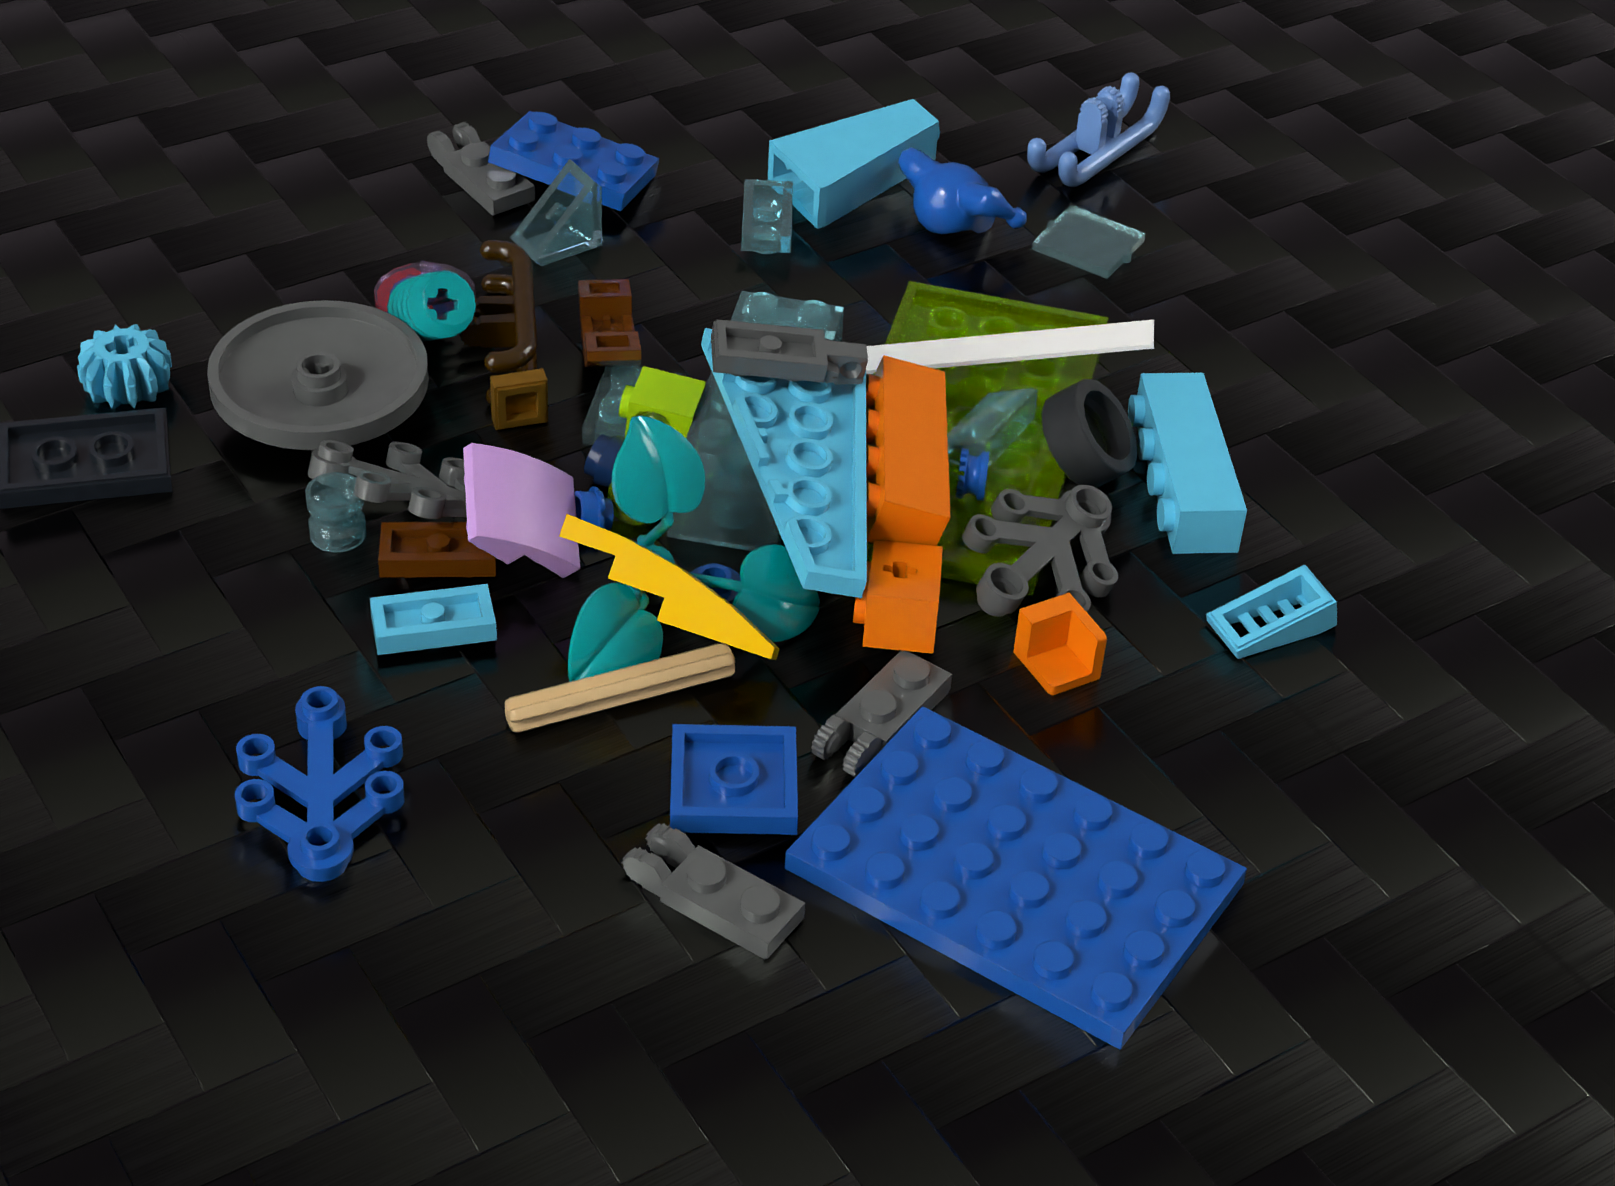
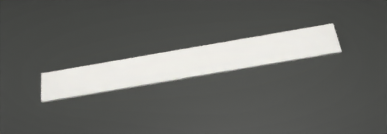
(1018, 345)

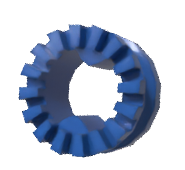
(974, 475)

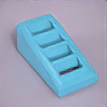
(1293, 588)

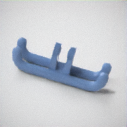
(1099, 133)

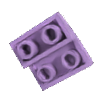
(519, 507)

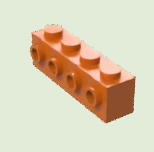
(906, 453)

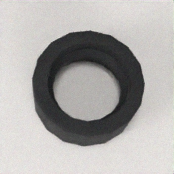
(1089, 433)

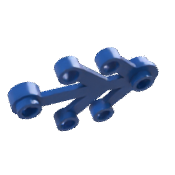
(321, 845)

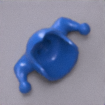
(954, 196)

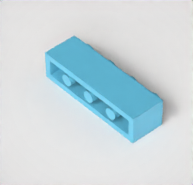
(1187, 463)

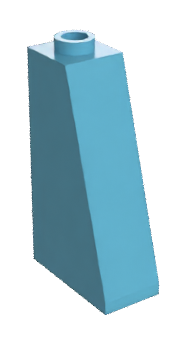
(850, 159)

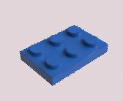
(542, 146)

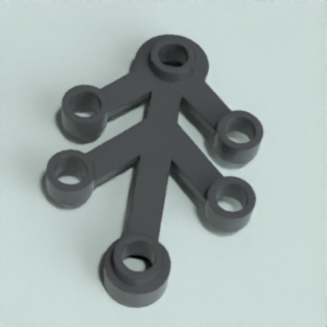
(427, 493)
(1079, 513)

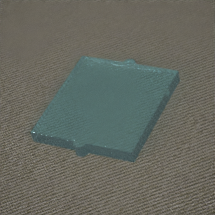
(1088, 241)

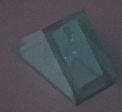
(564, 218)

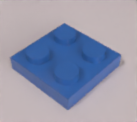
(734, 779)

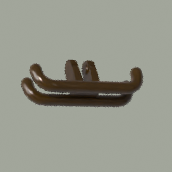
(505, 319)

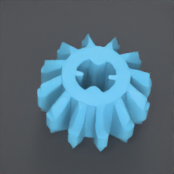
(124, 366)

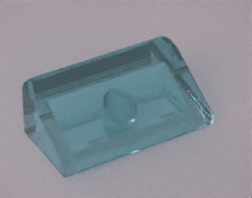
(993, 424)

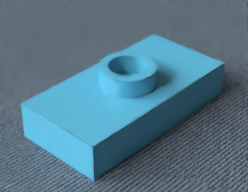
(433, 619)

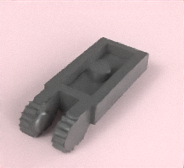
(487, 183)
(882, 709)
(714, 891)

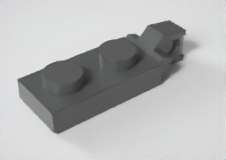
(785, 353)

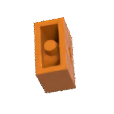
(901, 597)

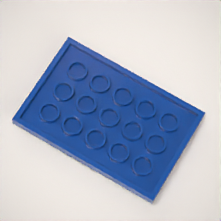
(1018, 874)

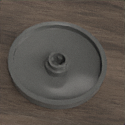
(318, 374)

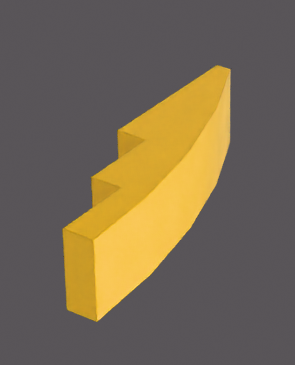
(686, 600)

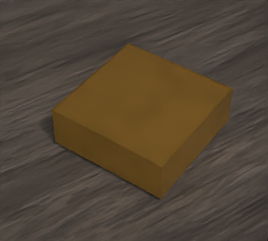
(519, 399)

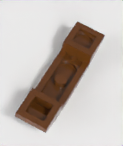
(608, 323)

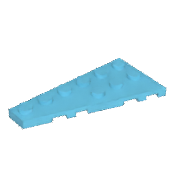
(811, 467)

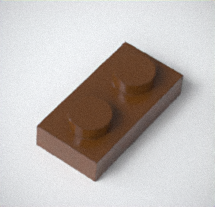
(431, 551)

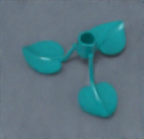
(650, 480)

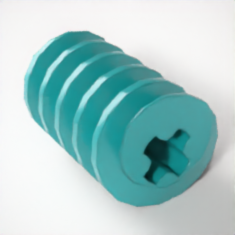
(447, 293)

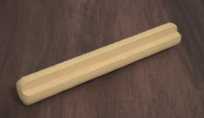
(619, 687)

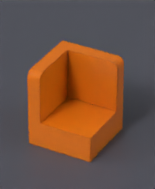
(1060, 644)

